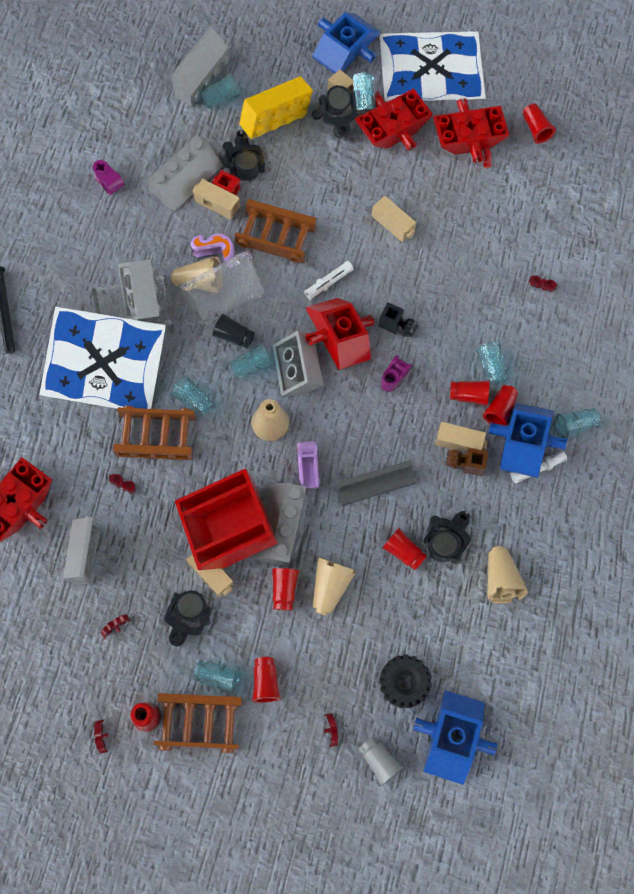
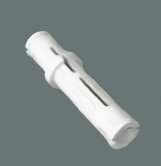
(312, 291)
(547, 464)

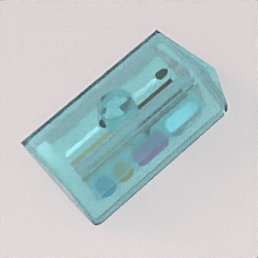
(364, 91)

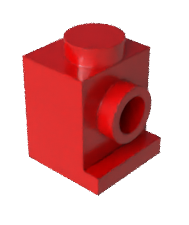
(227, 182)

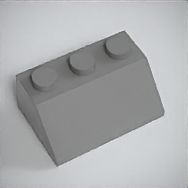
(139, 289)
(297, 365)
(80, 551)

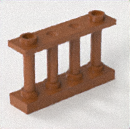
(279, 215)
(163, 450)
(189, 703)

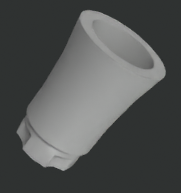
(380, 760)

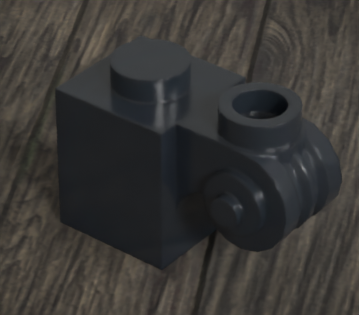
(393, 321)

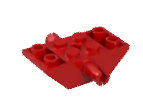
(395, 120)
(471, 129)
(341, 332)
(29, 489)

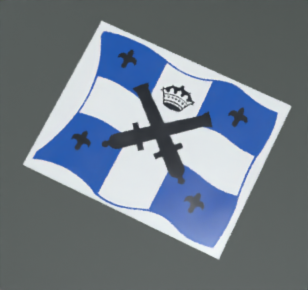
(432, 64)
(102, 359)

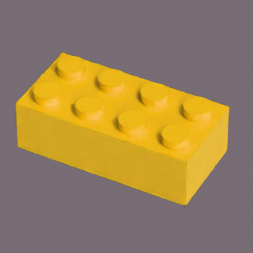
(275, 107)

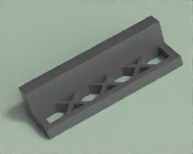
(375, 483)

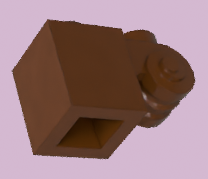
(472, 462)

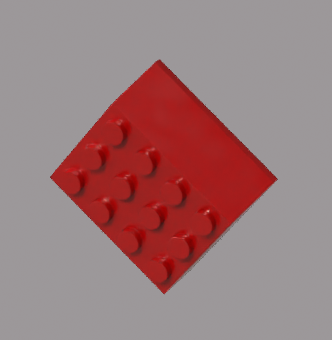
(225, 522)

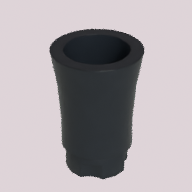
(233, 331)

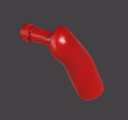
(487, 161)

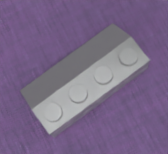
(200, 67)
(179, 175)
(284, 510)

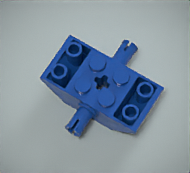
(345, 42)
(527, 439)
(450, 758)

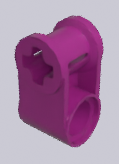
(107, 177)
(397, 372)

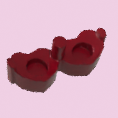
(545, 284)
(128, 486)
(114, 625)
(333, 729)
(98, 733)

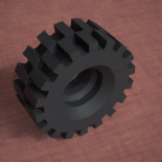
(405, 665)

